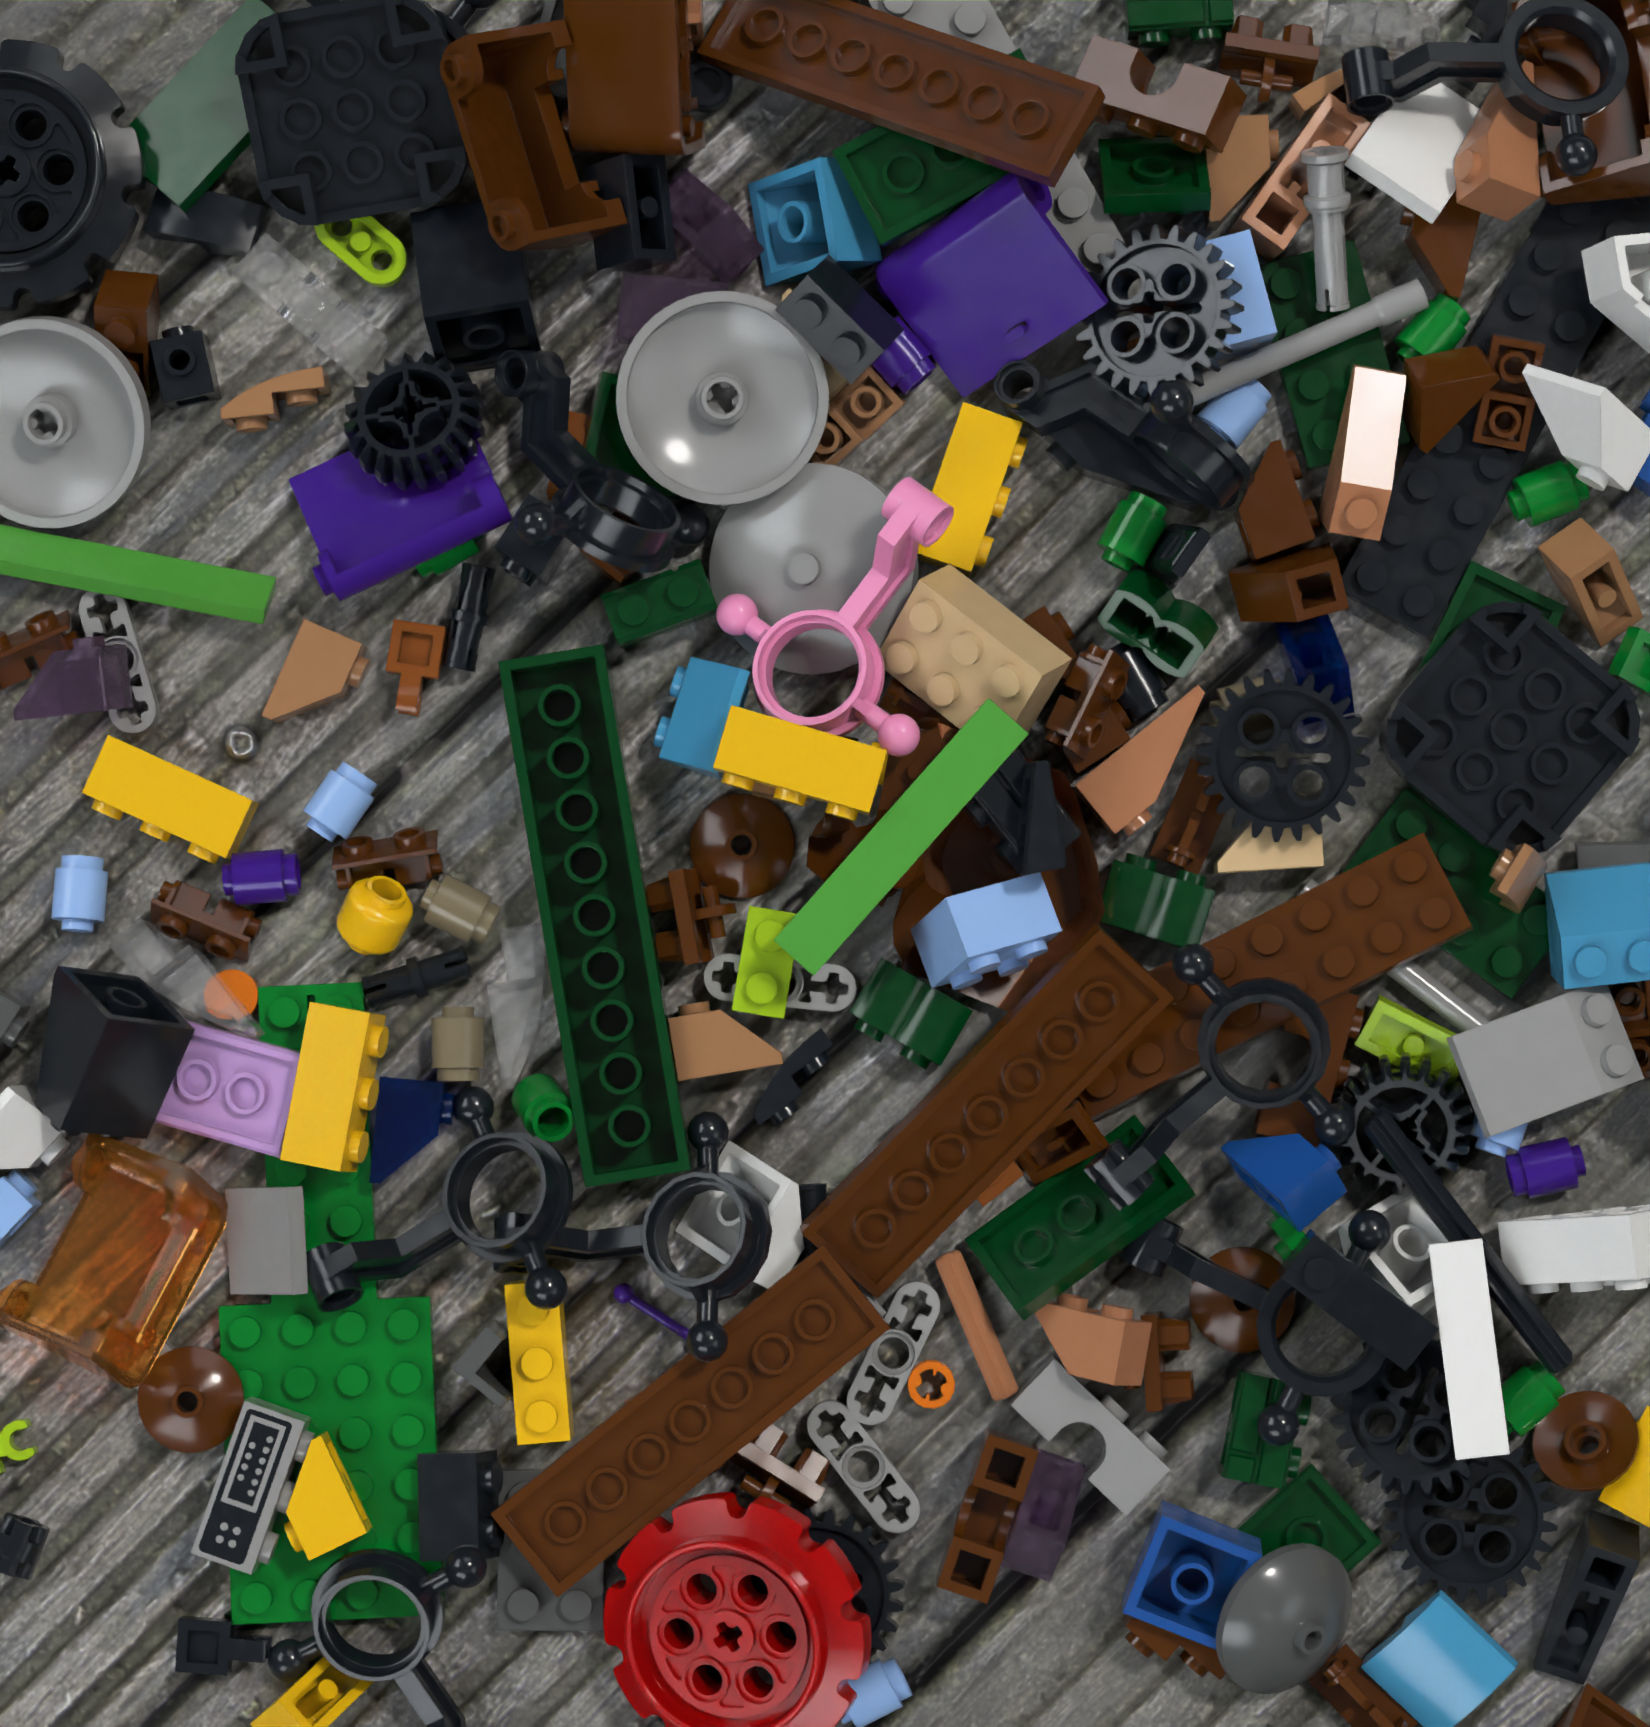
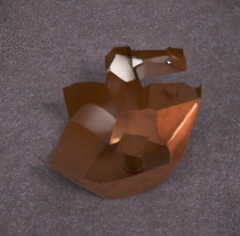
(964, 861)

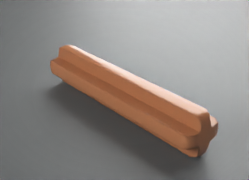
(976, 1325)

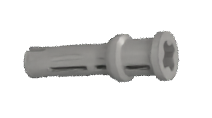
(1327, 204)

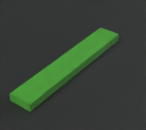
(135, 575)
(901, 836)

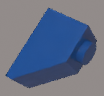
(1288, 1175)

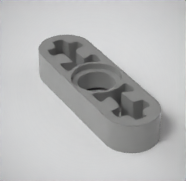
(120, 619)
(818, 999)
(887, 1393)
(898, 1488)

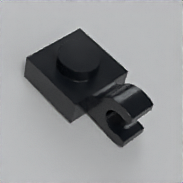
(210, 1646)

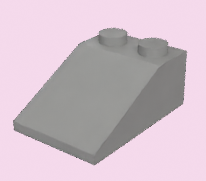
(1545, 1058)

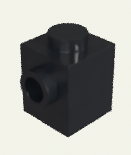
(185, 367)

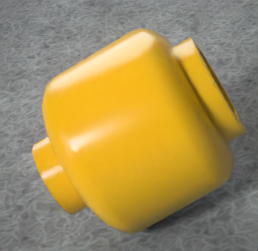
(375, 915)

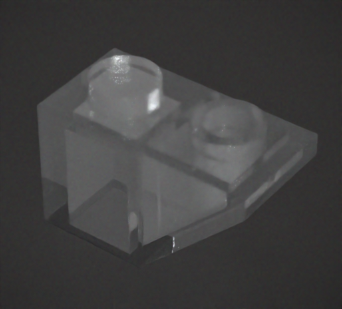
(1379, 23)

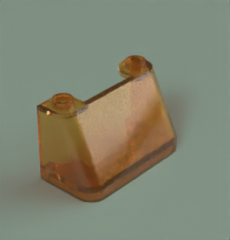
(119, 1262)

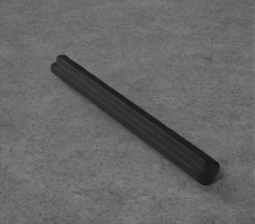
(1457, 1226)

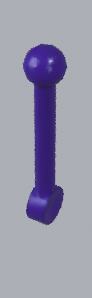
(625, 1294)

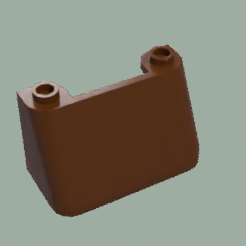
(630, 78)
(1620, 131)
(517, 140)

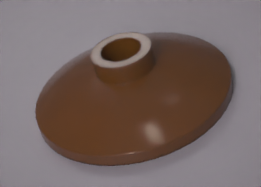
(745, 874)
(1216, 1312)
(218, 1397)
(1581, 1420)

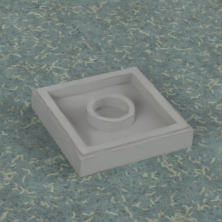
(266, 1240)

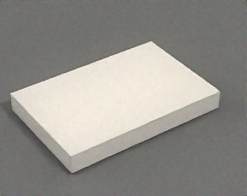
(1414, 149)

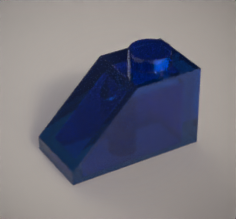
(1315, 649)
(407, 1122)

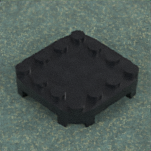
(350, 110)
(1510, 728)

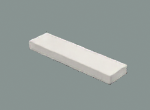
(1469, 1349)

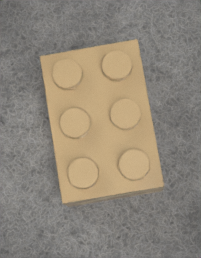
(965, 647)

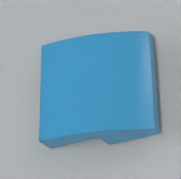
(1439, 1663)

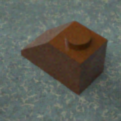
(1444, 246)

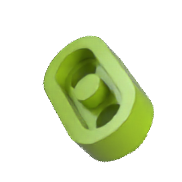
(361, 247)

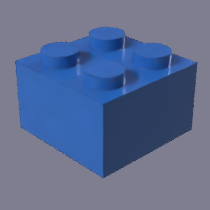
(1187, 1572)

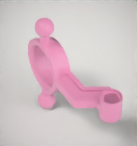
(913, 518)

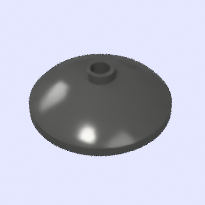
(1284, 1618)

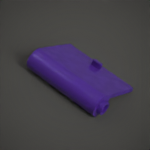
(983, 275)
(381, 531)

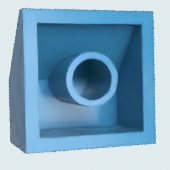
(805, 218)
(700, 713)
(1599, 924)

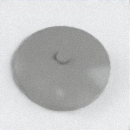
(721, 398)
(68, 423)
(804, 553)

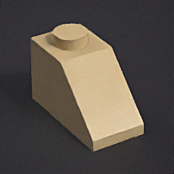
(1264, 854)

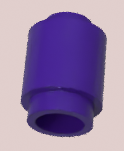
(905, 361)
(262, 876)
(1545, 1168)

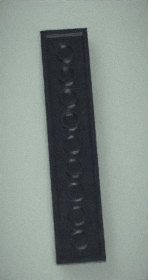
(1454, 491)

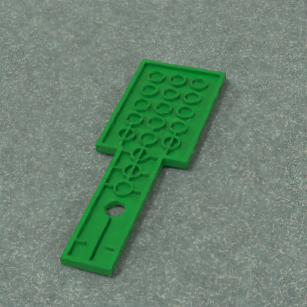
(352, 1370)

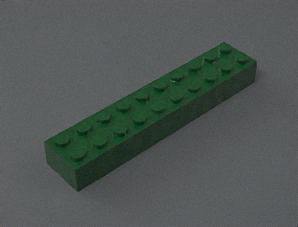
(595, 915)

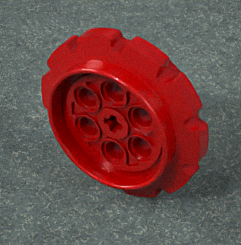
(806, 1587)

